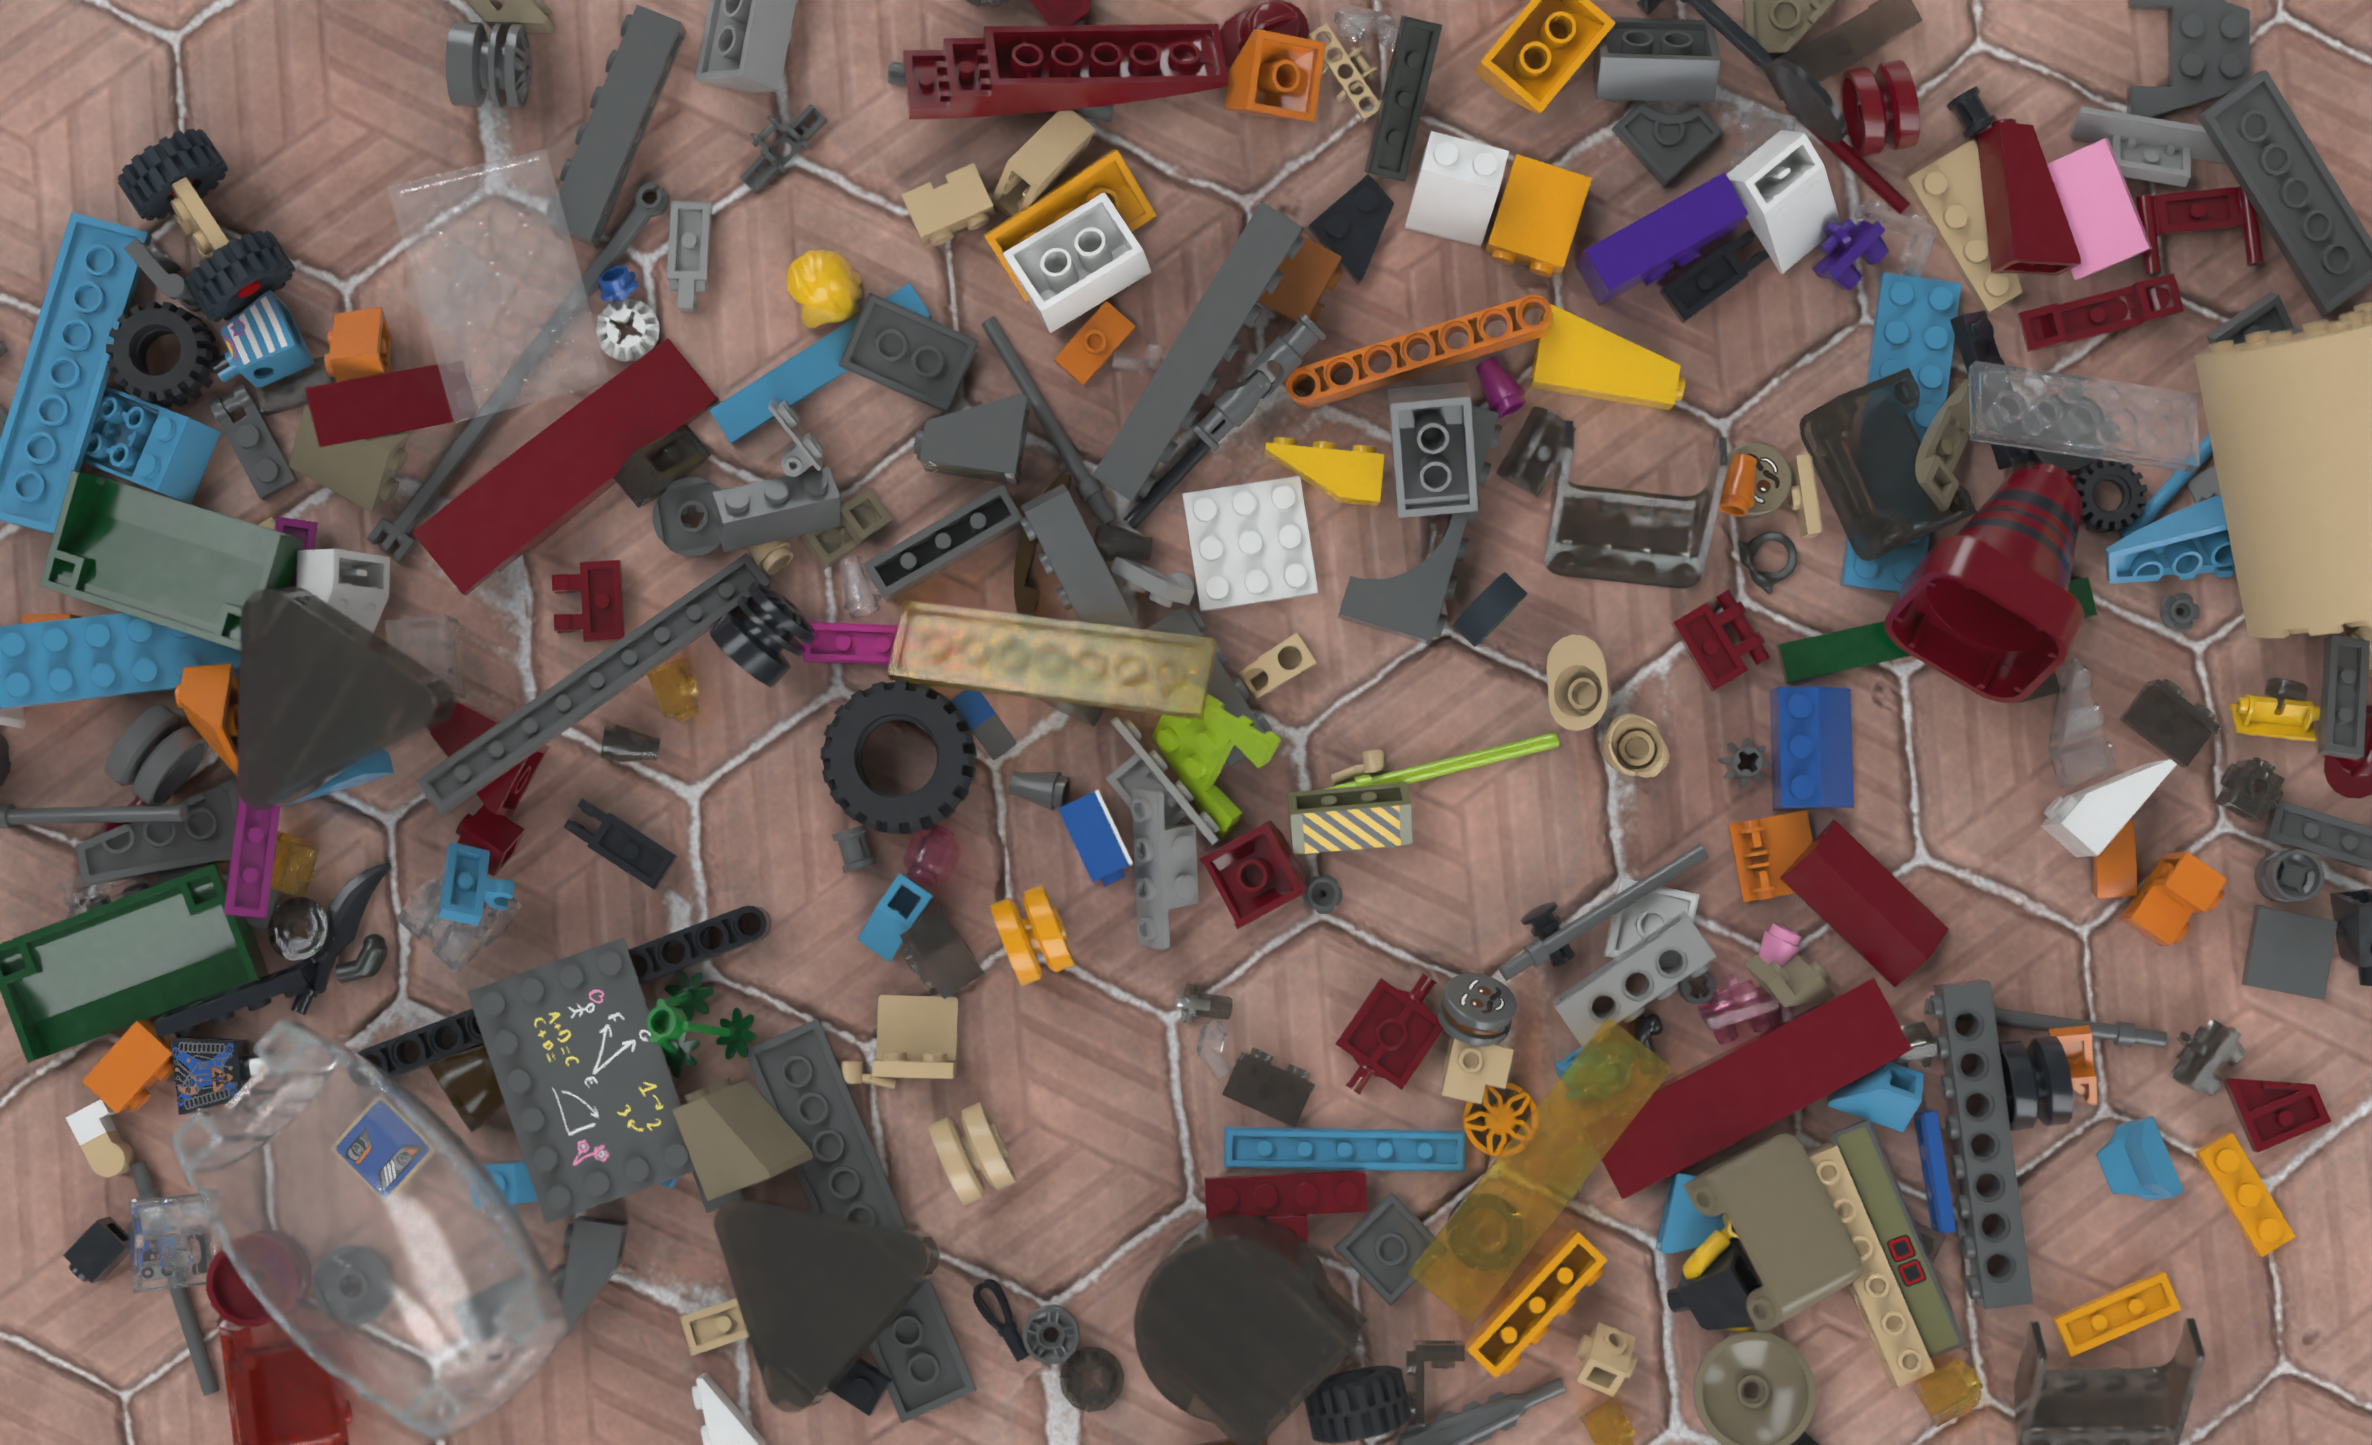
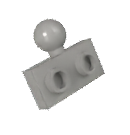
(1164, 589)

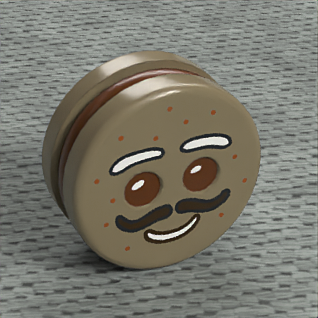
(1772, 477)

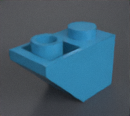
(895, 913)
(1884, 1095)

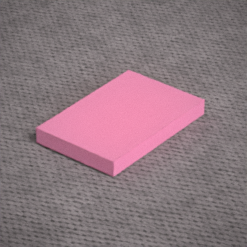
(2098, 208)

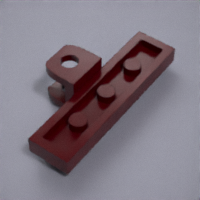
(1287, 1197)

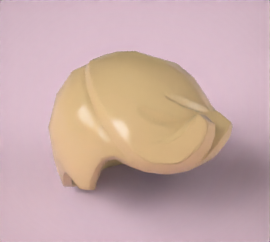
(1634, 746)

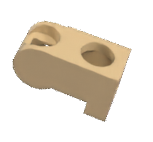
(1277, 666)

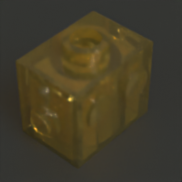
(293, 865)
(1949, 1391)

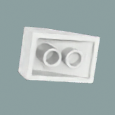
(2094, 815)

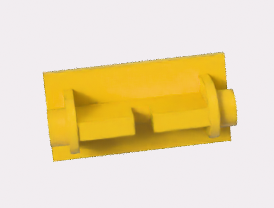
(2260, 717)

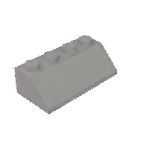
(746, 44)

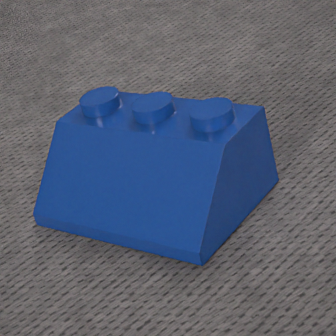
(1811, 747)

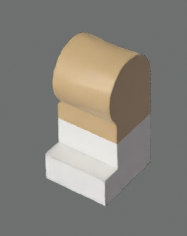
(101, 1140)

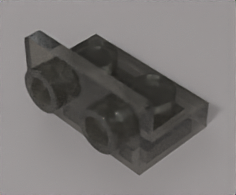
(2170, 721)
(1268, 1087)

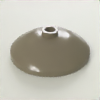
(1783, 1397)

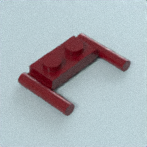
(2197, 213)

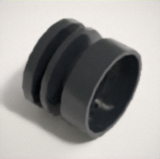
(764, 633)

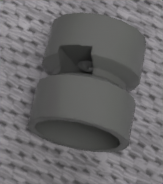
(2289, 876)

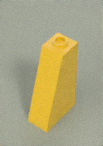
(1601, 365)

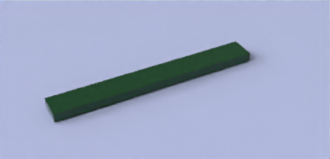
(1868, 645)

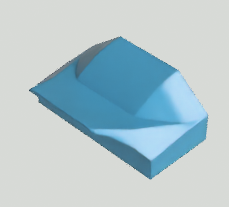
(2138, 1162)

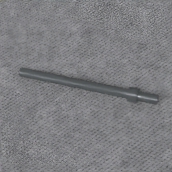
(1088, 487)
(11, 816)
(1538, 951)
(2121, 1033)
(181, 1298)

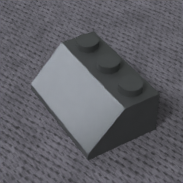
(1657, 61)

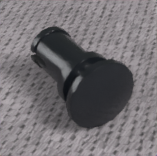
(1544, 925)

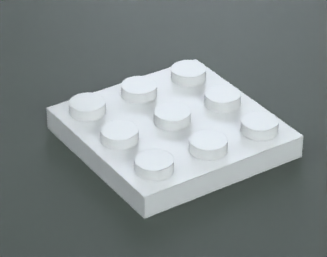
(1250, 543)

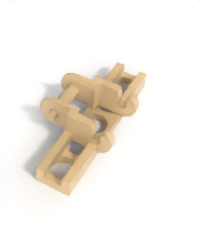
(1344, 59)

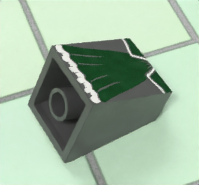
(977, 441)

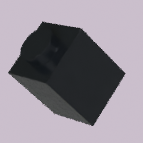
(98, 1251)

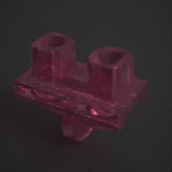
(1735, 1004)

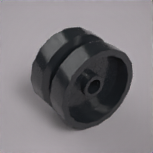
(2036, 1082)

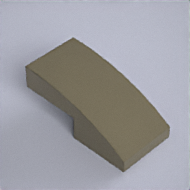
(859, 522)

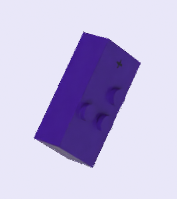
(1661, 239)

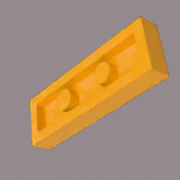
(2244, 1194)
(2116, 1313)

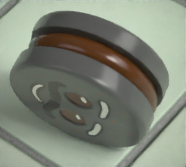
(1476, 1009)

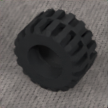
(135, 338)
(1358, 1405)

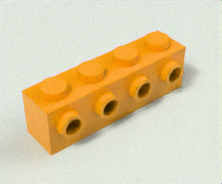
(1534, 1303)

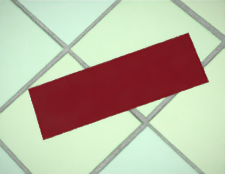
(378, 405)

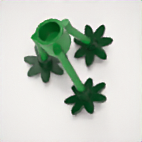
(670, 1024)

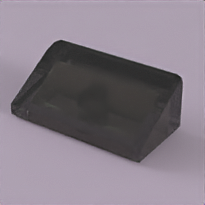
(1533, 451)

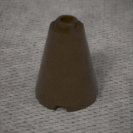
(470, 1084)

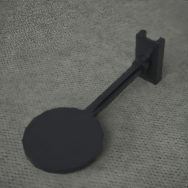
(1793, 84)

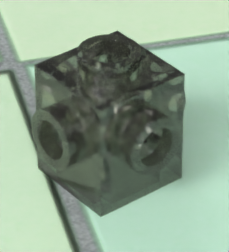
(2250, 789)

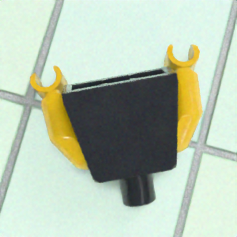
(1717, 1283)

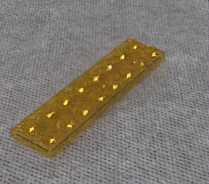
(1053, 659)
(1539, 1170)

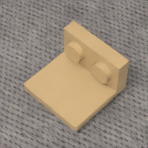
(916, 1037)

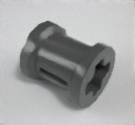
(854, 848)

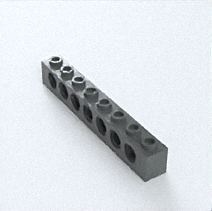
(2012, 1282)

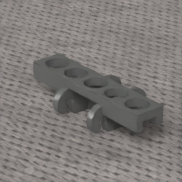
(770, 153)

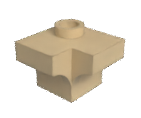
(1472, 1067)

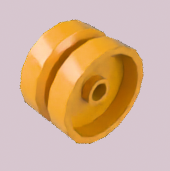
(1037, 933)

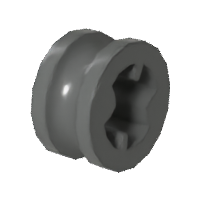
(1709, 983)

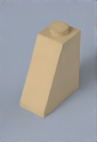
(1042, 161)

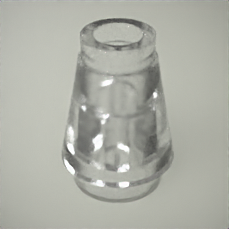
(858, 588)

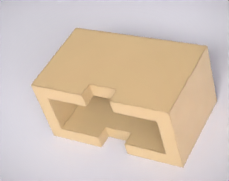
(950, 206)

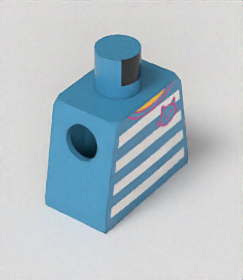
(263, 343)

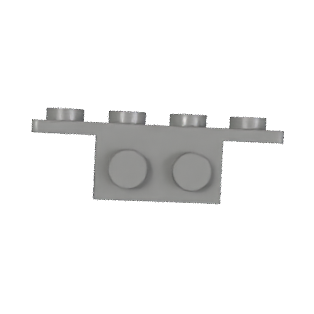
(2147, 146)
(1147, 772)
(1163, 867)

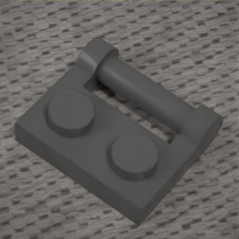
(163, 272)

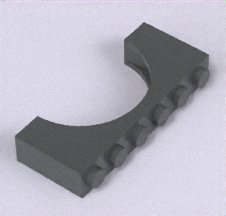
(1413, 601)

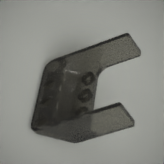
(1628, 532)
(2108, 1403)

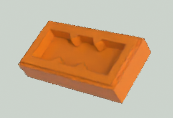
(1094, 343)

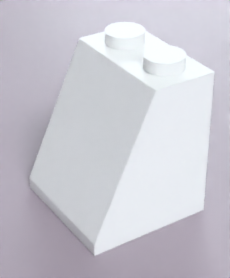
(1456, 189)

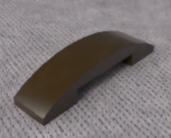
(1025, 597)

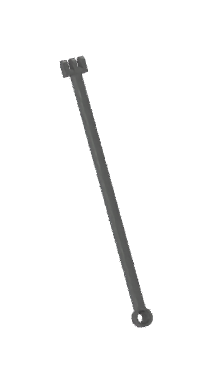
(477, 428)

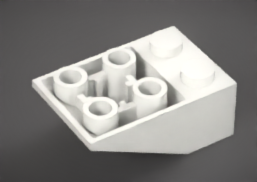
(1786, 196)
(347, 581)

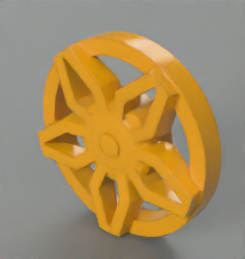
(1498, 1117)

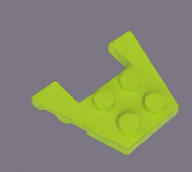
(1200, 749)

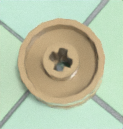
(977, 1151)

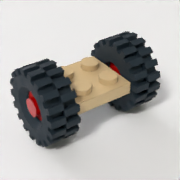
(173, 181)

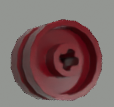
(1880, 108)
(232, 1296)

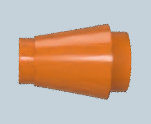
(1739, 486)

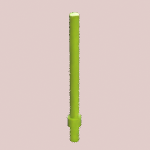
(1459, 762)

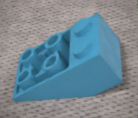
(150, 445)

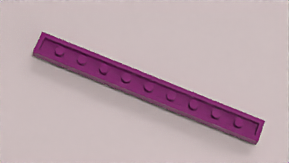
(255, 828)

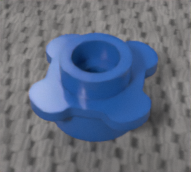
(617, 283)

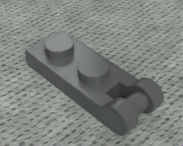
(254, 443)

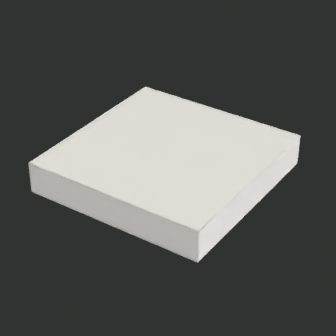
(1647, 916)

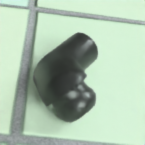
(367, 963)

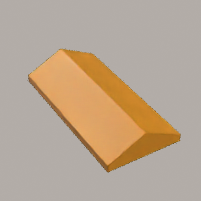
(1104, 175)

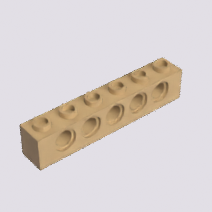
(1876, 1289)

